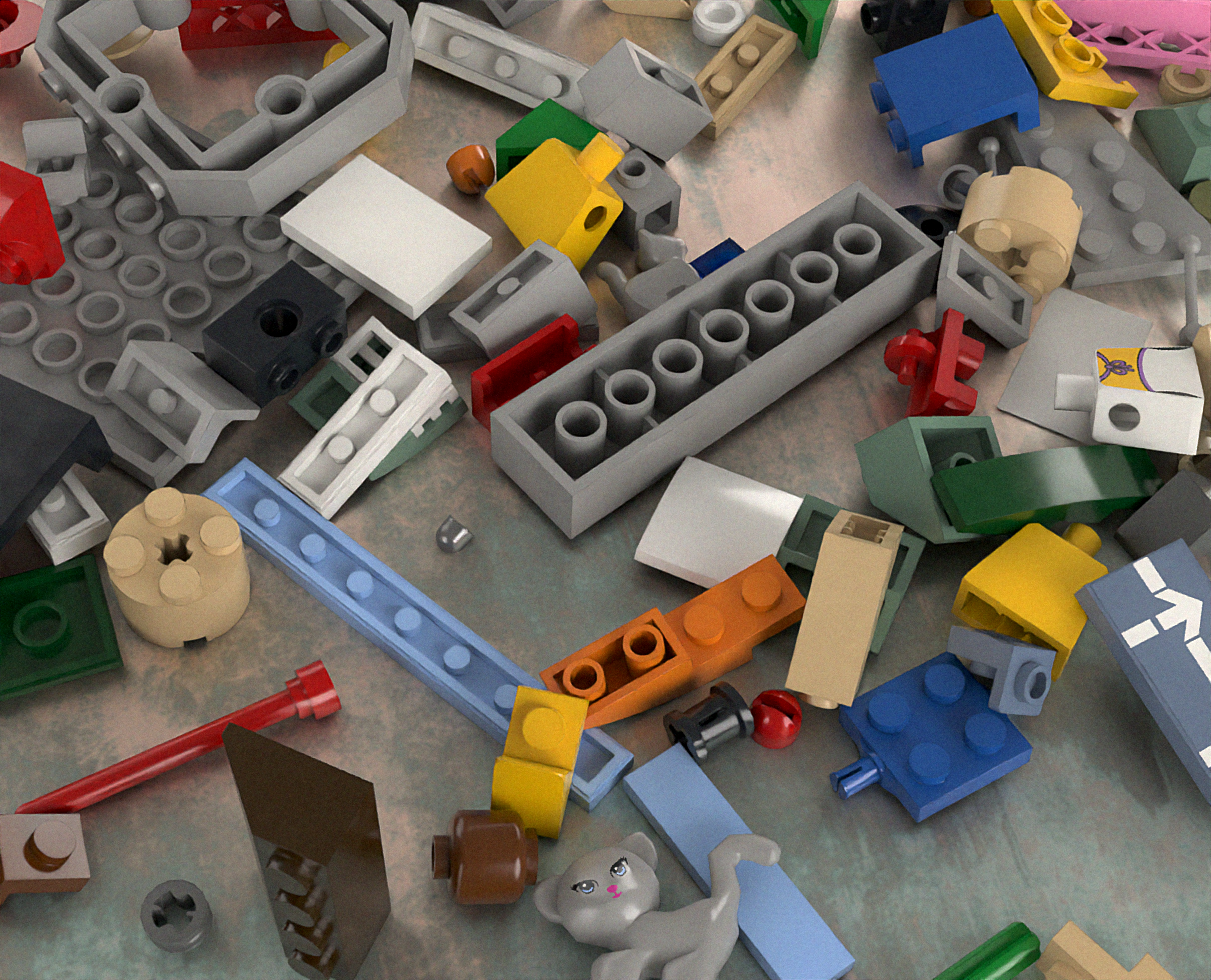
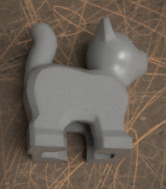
(663, 275)

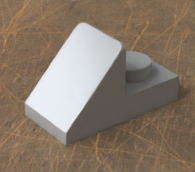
(982, 294)

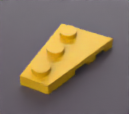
(1060, 61)

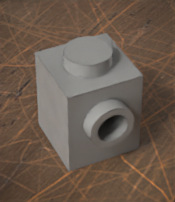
(648, 198)

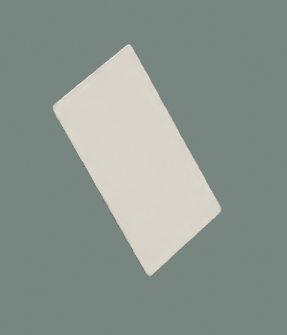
(1065, 343)

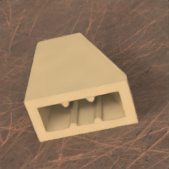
(843, 608)

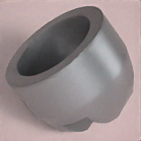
(950, 196)

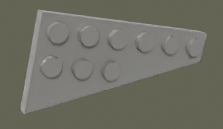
(1126, 204)

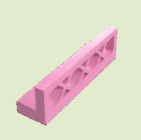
(1144, 27)

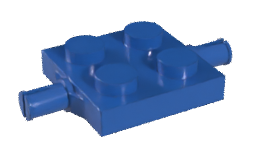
(929, 738)

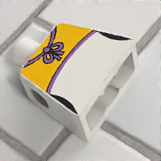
(1138, 397)

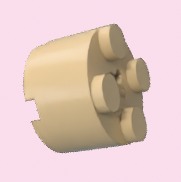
(1023, 226)
(178, 568)

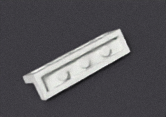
(496, 58)

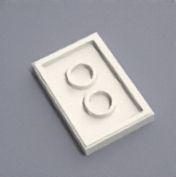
(387, 236)

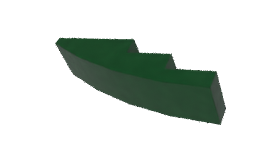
(1046, 487)

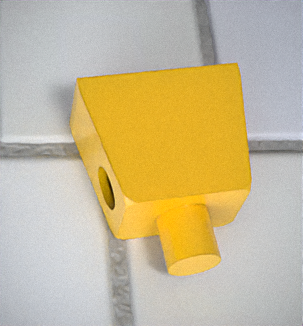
(561, 197)
(1031, 587)

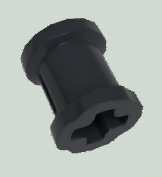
(710, 722)

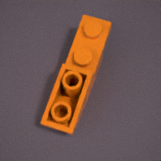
(679, 651)

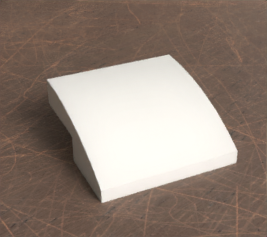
(715, 524)

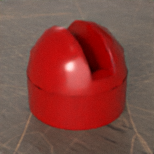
(773, 727)

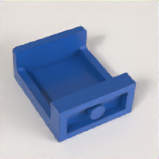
(953, 86)

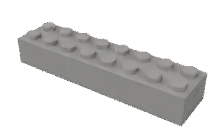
(711, 357)

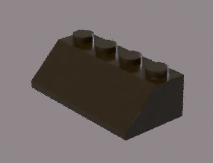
(314, 851)

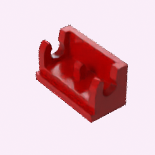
(524, 366)

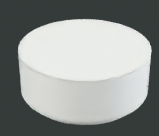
(717, 21)

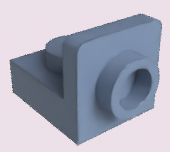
(1017, 666)

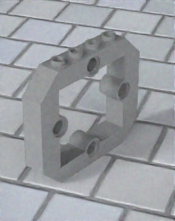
(298, 124)

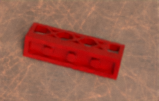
(242, 24)

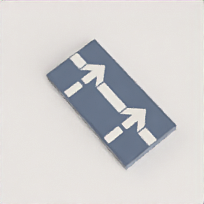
(1160, 634)

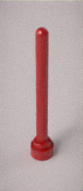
(304, 695)

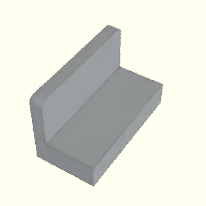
(524, 299)
(176, 397)

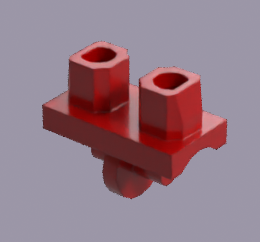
(929, 366)

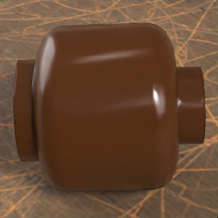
(485, 857)

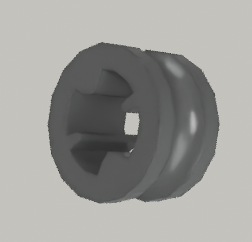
(186, 896)

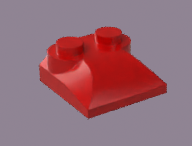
(27, 229)

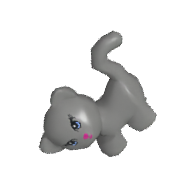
(615, 904)

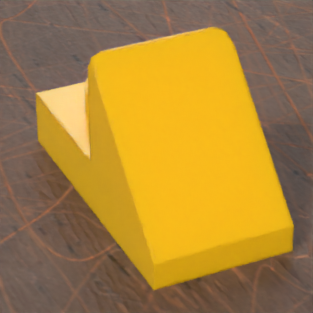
(539, 758)

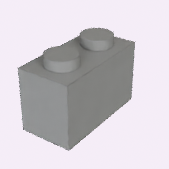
(643, 100)

